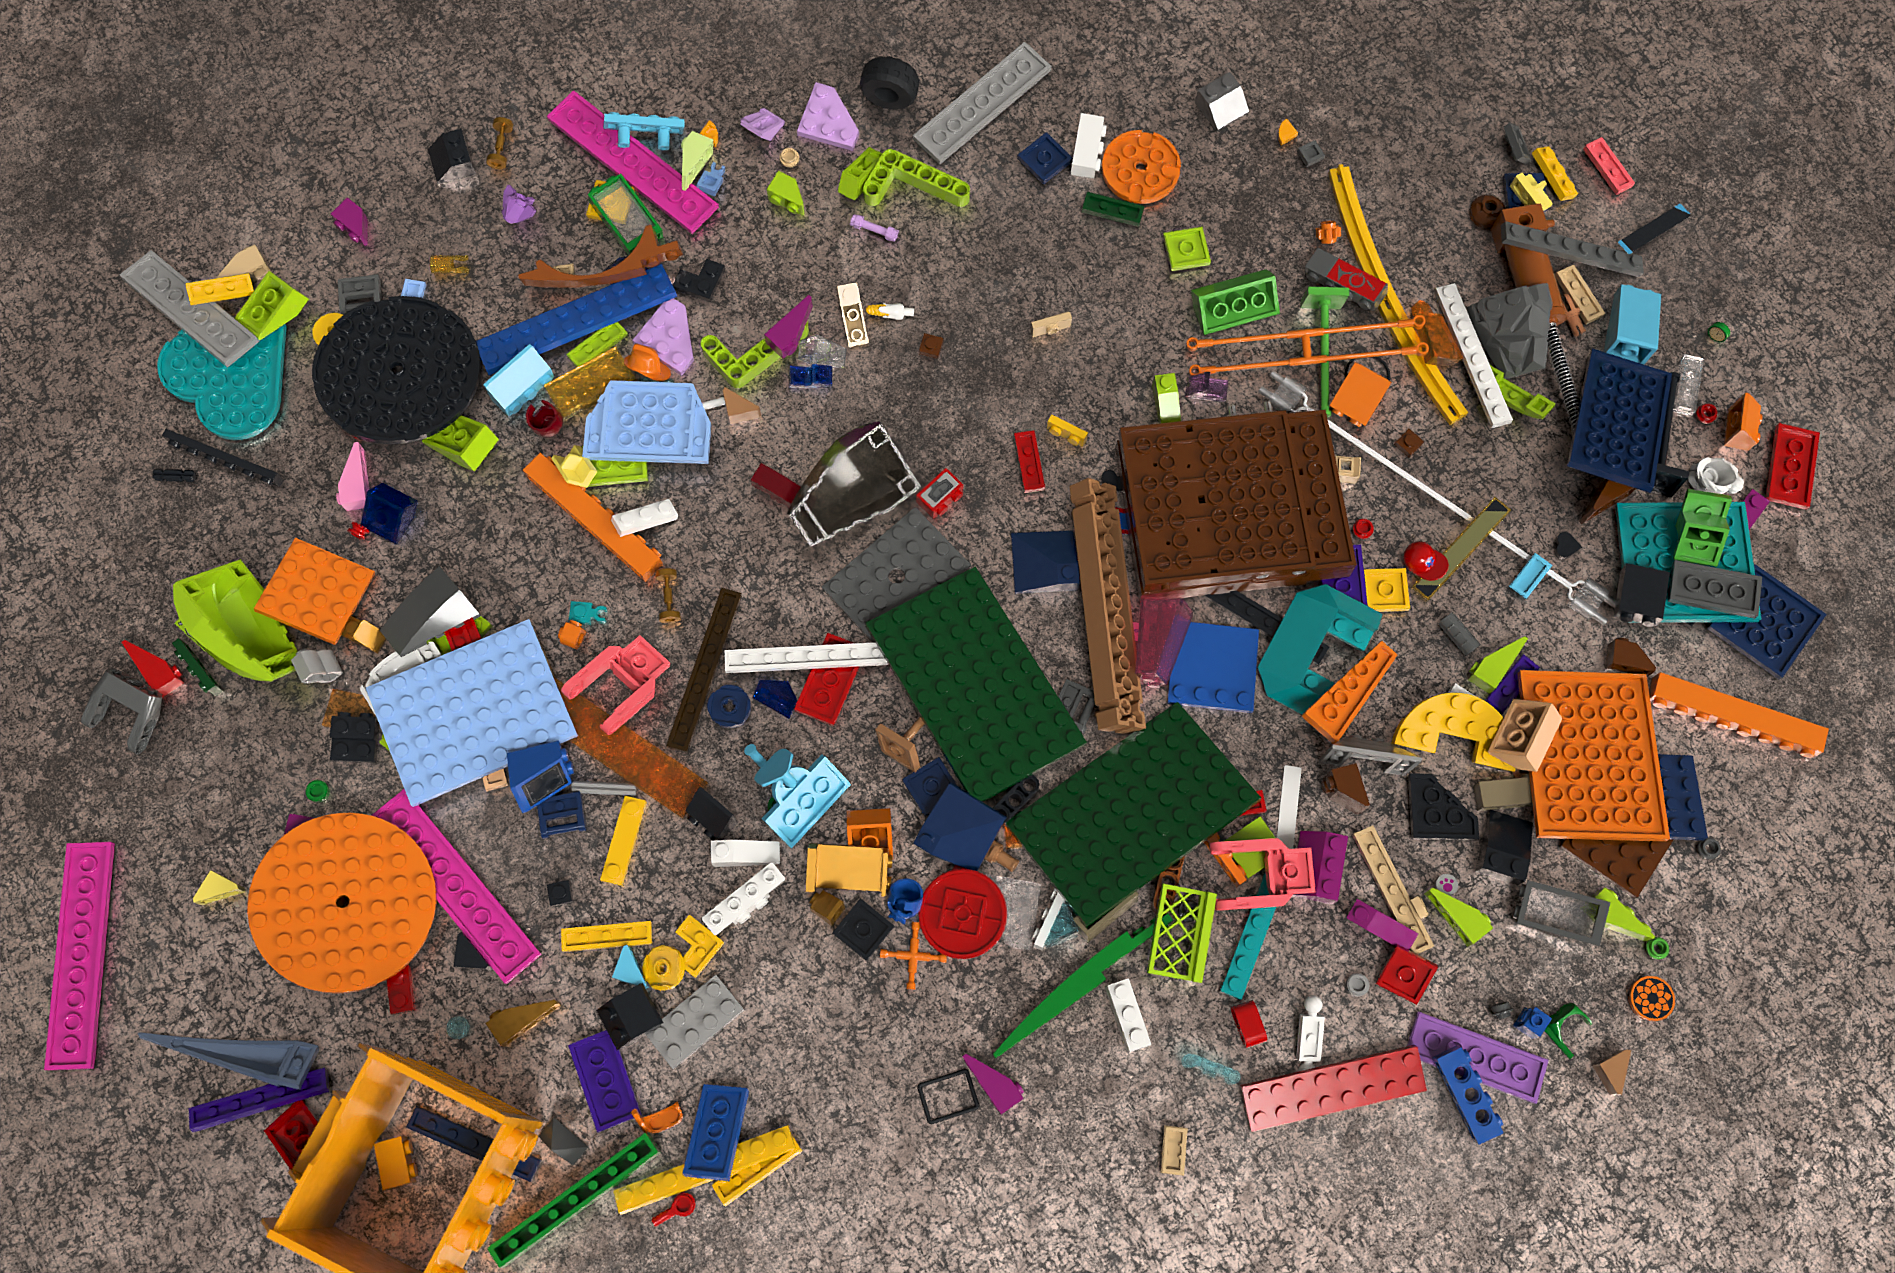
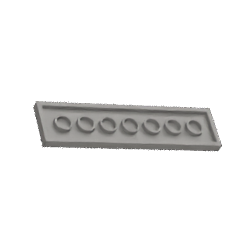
(982, 103)
(202, 322)

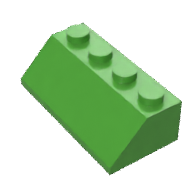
(1236, 301)

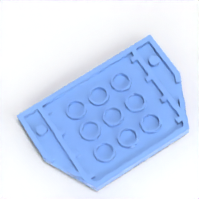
(648, 424)

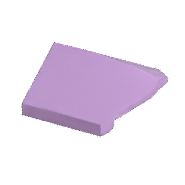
(763, 123)

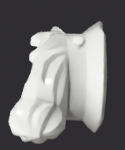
(1715, 476)

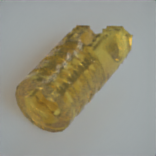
(445, 264)

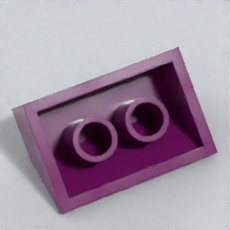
(1328, 863)

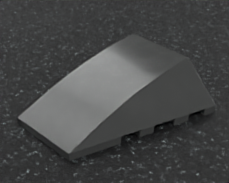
(427, 613)

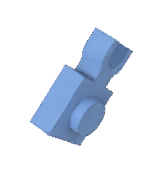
(711, 181)

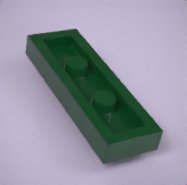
(1113, 209)
(196, 668)

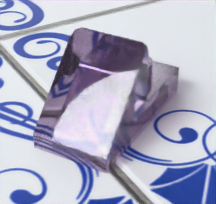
(1206, 388)

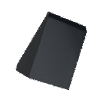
(467, 956)

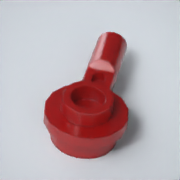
(682, 1205)

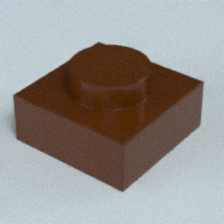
(931, 346)
(1409, 443)

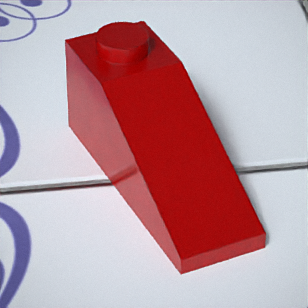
(156, 671)

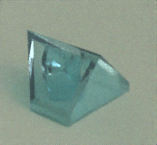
(1063, 929)

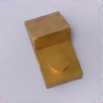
(364, 634)

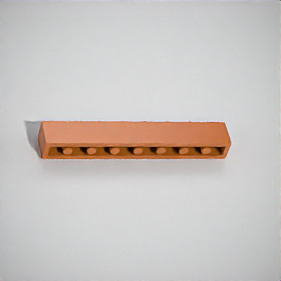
(593, 517)
(1738, 715)

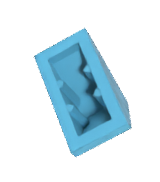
(628, 969)

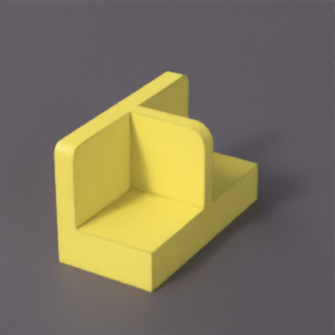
(1530, 191)
(575, 468)

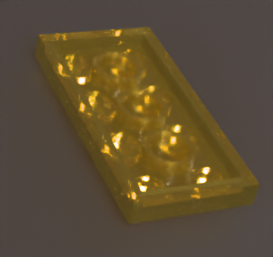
(585, 384)

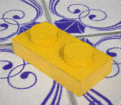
(1066, 430)

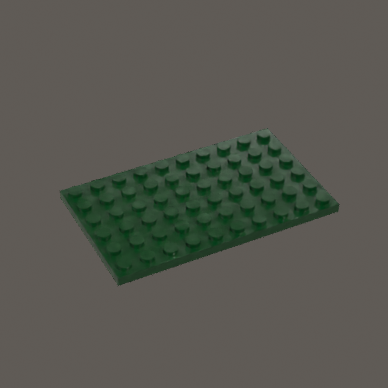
(975, 685)
(1132, 813)

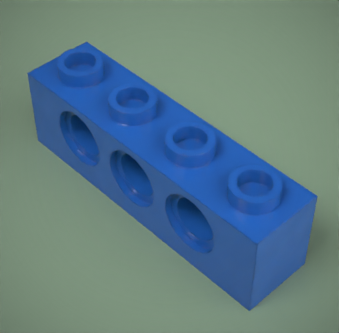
(1479, 1130)

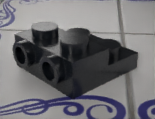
(354, 738)

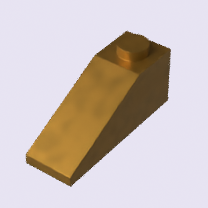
(515, 1021)

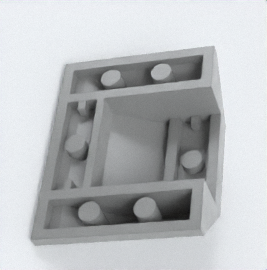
(1395, 759)

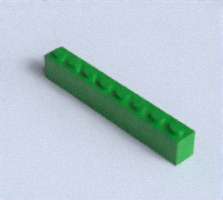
(574, 1200)

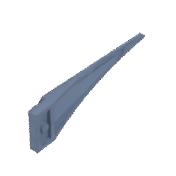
(269, 1061)

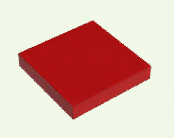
(1406, 974)

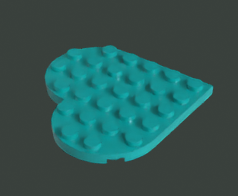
(230, 400)

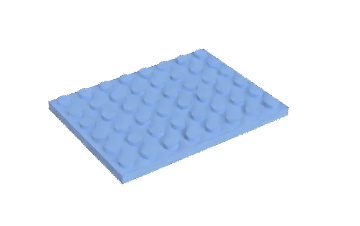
(469, 710)

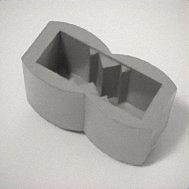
(316, 666)

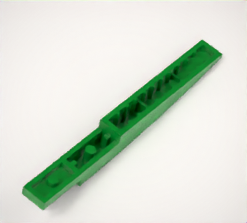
(1079, 983)

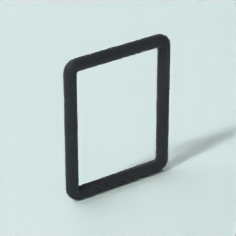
(955, 1114)

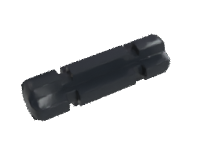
(174, 475)

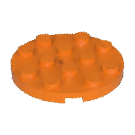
(1139, 185)

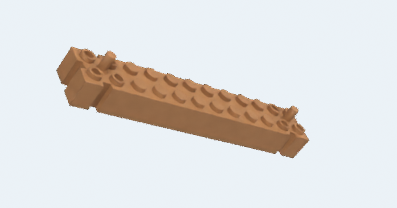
(1107, 607)

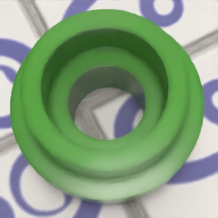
(1663, 946)

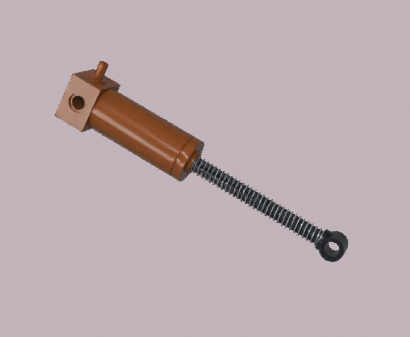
(1535, 268)

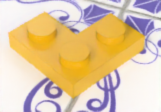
(703, 945)

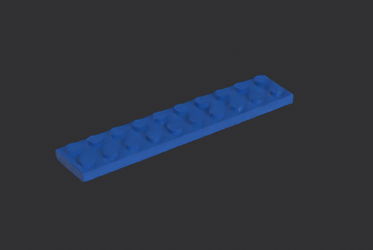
(577, 318)

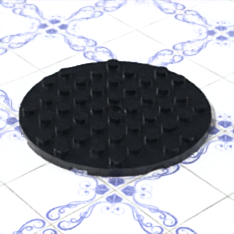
(429, 393)

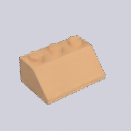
(1525, 734)

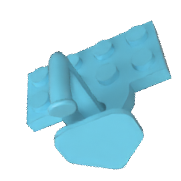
(803, 797)

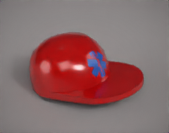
(1425, 561)

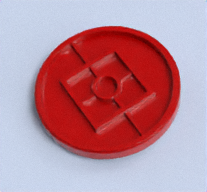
(963, 914)

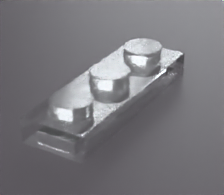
(1688, 385)

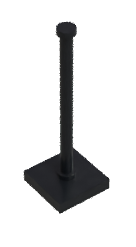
(1668, 479)

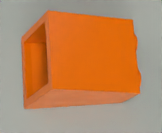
(1360, 394)

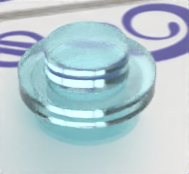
(458, 1027)

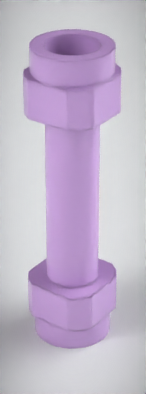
(890, 233)

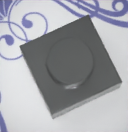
(1310, 153)

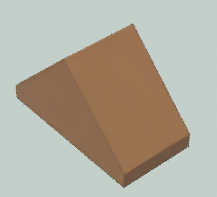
(739, 408)
(1613, 1071)

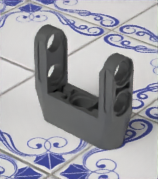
(132, 694)

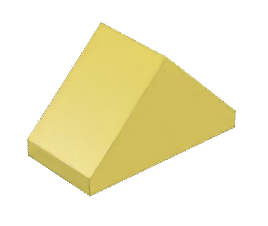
(216, 888)

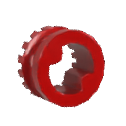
(358, 531)

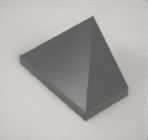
(563, 1142)

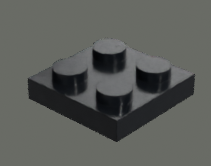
(863, 930)

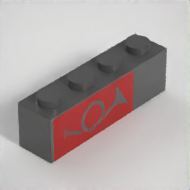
(1334, 272)

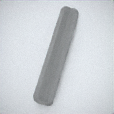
(604, 788)

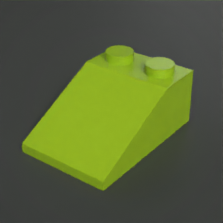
(270, 306)
(464, 442)

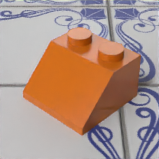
(1743, 423)
(870, 828)

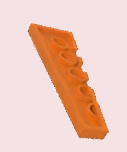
(1343, 701)

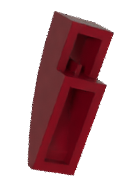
(774, 484)

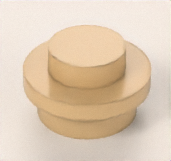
(789, 157)

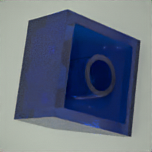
(388, 512)

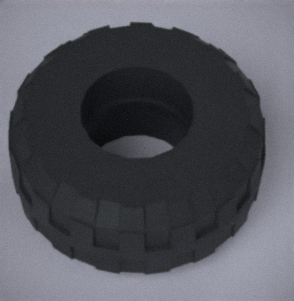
(889, 83)

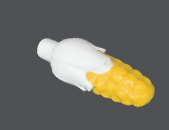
(892, 311)

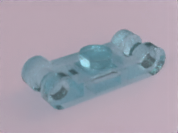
(1211, 1068)

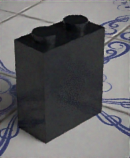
(1641, 595)

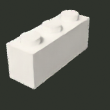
(1088, 146)
(1127, 1015)

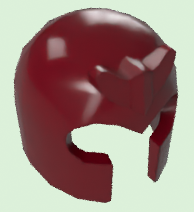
(546, 421)

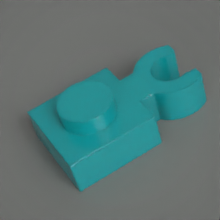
(584, 613)

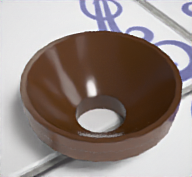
(1480, 215)

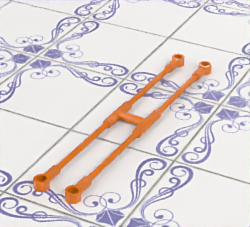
(1305, 335)

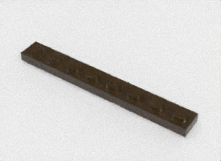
(704, 670)

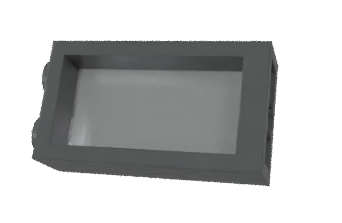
(1562, 912)

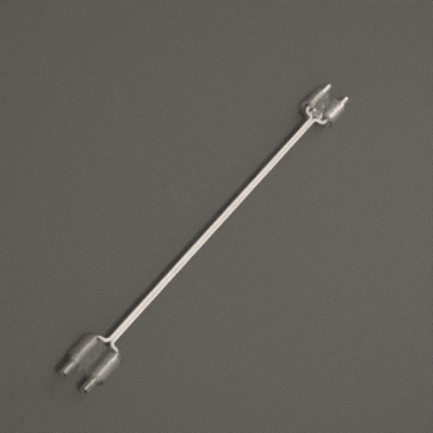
(1588, 595)

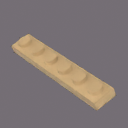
(1391, 886)

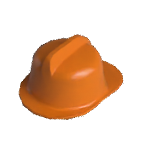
(646, 362)

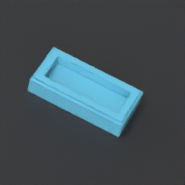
(1530, 576)

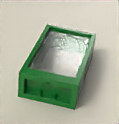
(622, 212)

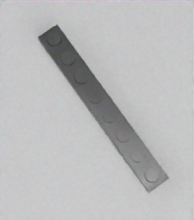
(1571, 249)

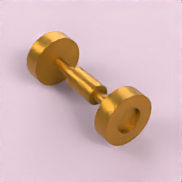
(496, 160)
(667, 575)

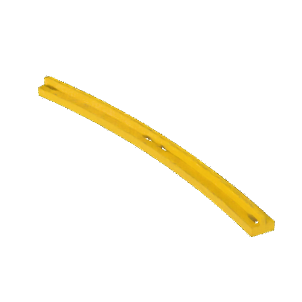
(1369, 262)

